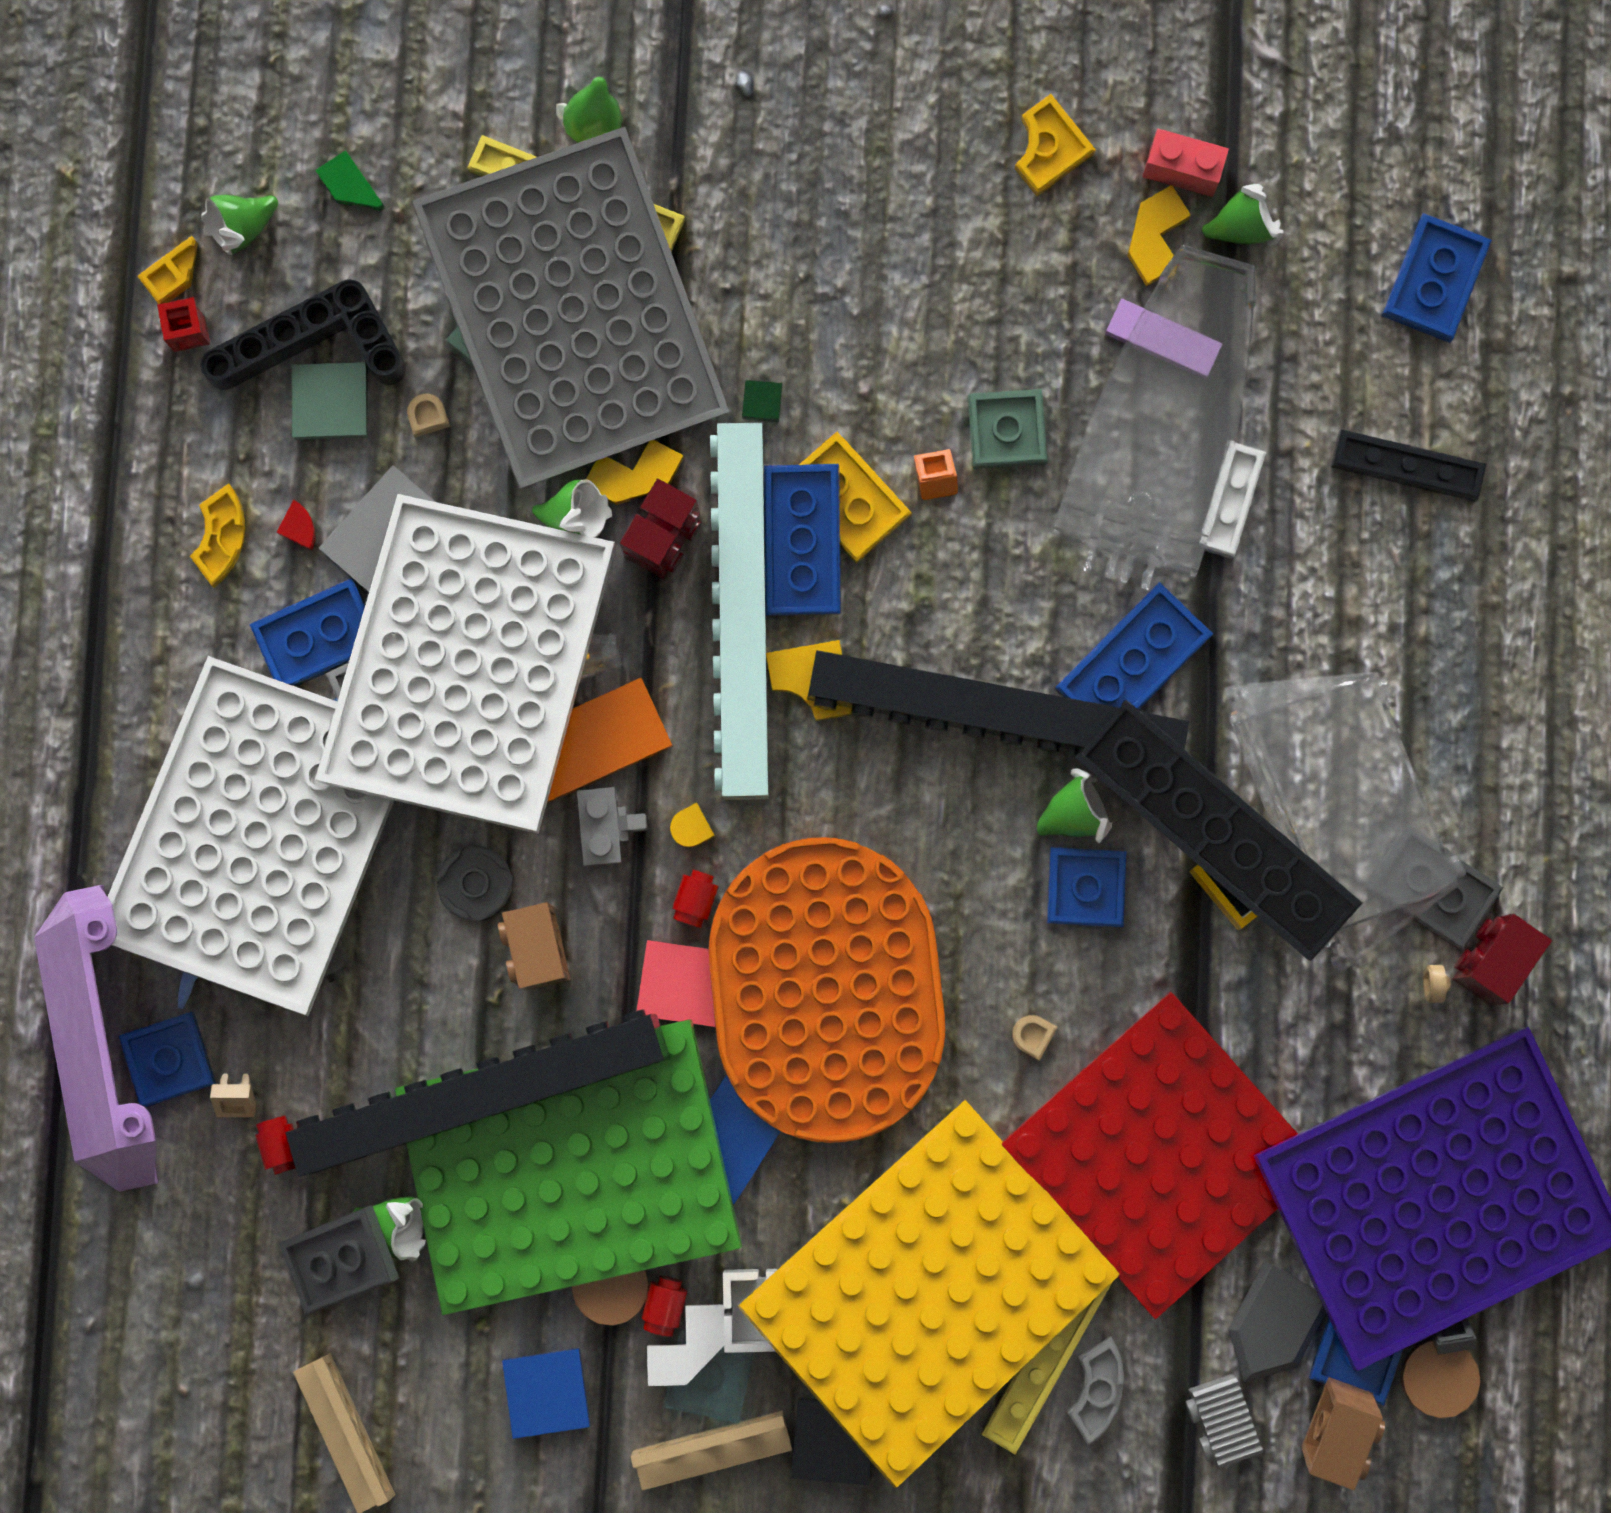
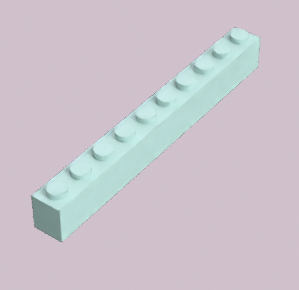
(742, 611)

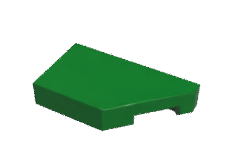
(347, 183)

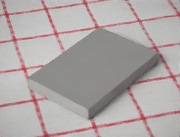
(360, 536)

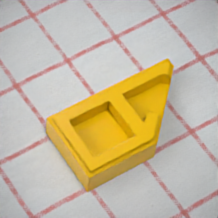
(171, 273)

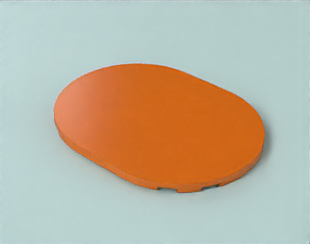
(826, 990)

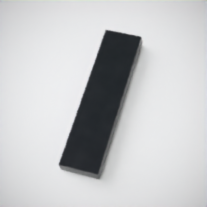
(1408, 465)

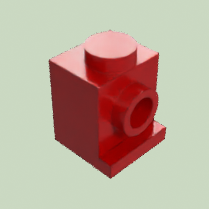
(183, 324)

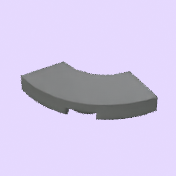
(1100, 1392)

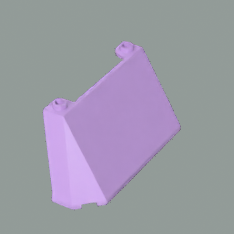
(105, 1137)

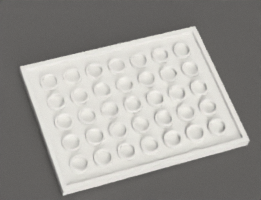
(466, 663)
(240, 850)

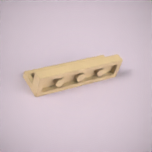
(344, 1434)
(711, 1450)

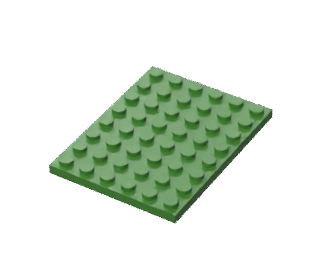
(577, 1185)

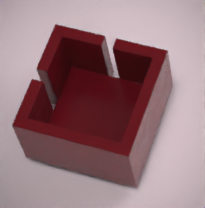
(658, 539)
(1501, 960)

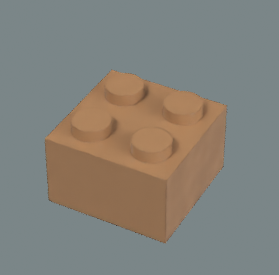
(534, 947)
(1342, 1434)

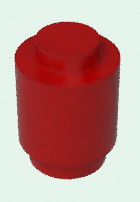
(694, 898)
(274, 1144)
(664, 1306)

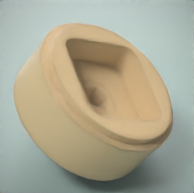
(1435, 984)

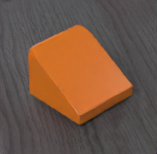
(936, 474)

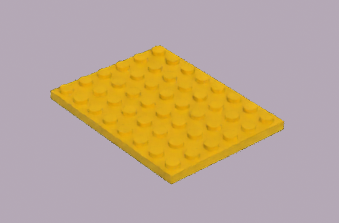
(928, 1293)

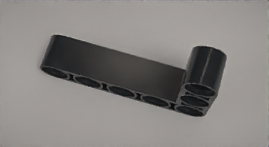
(307, 335)

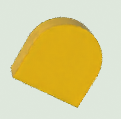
(690, 827)

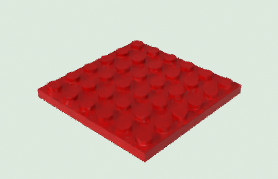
(1156, 1153)

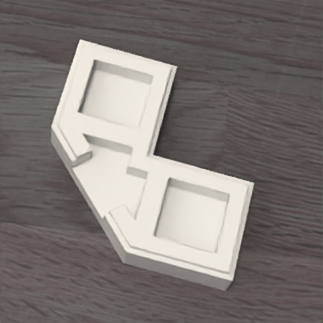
(682, 1362)

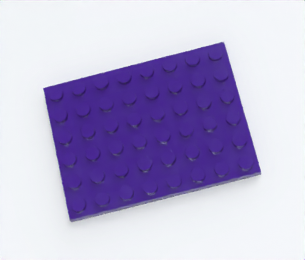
(1439, 1198)

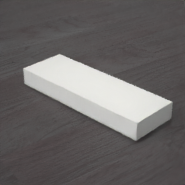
(1235, 500)

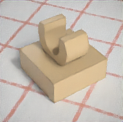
(233, 1099)

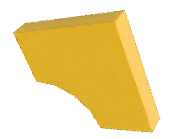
(1053, 145)
(792, 671)

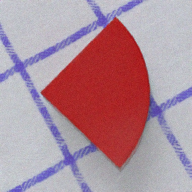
(298, 526)

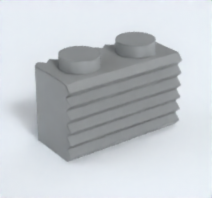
(1224, 1421)

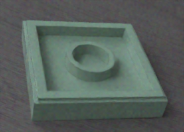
(329, 401)
(1007, 429)

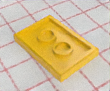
(866, 503)

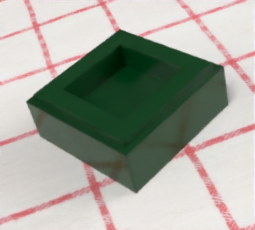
(762, 401)

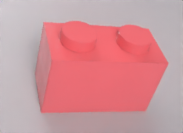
(1185, 162)

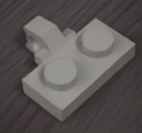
(605, 826)

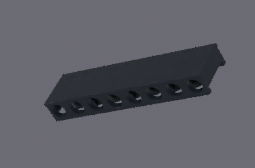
(1219, 831)

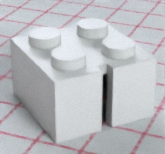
(738, 1330)

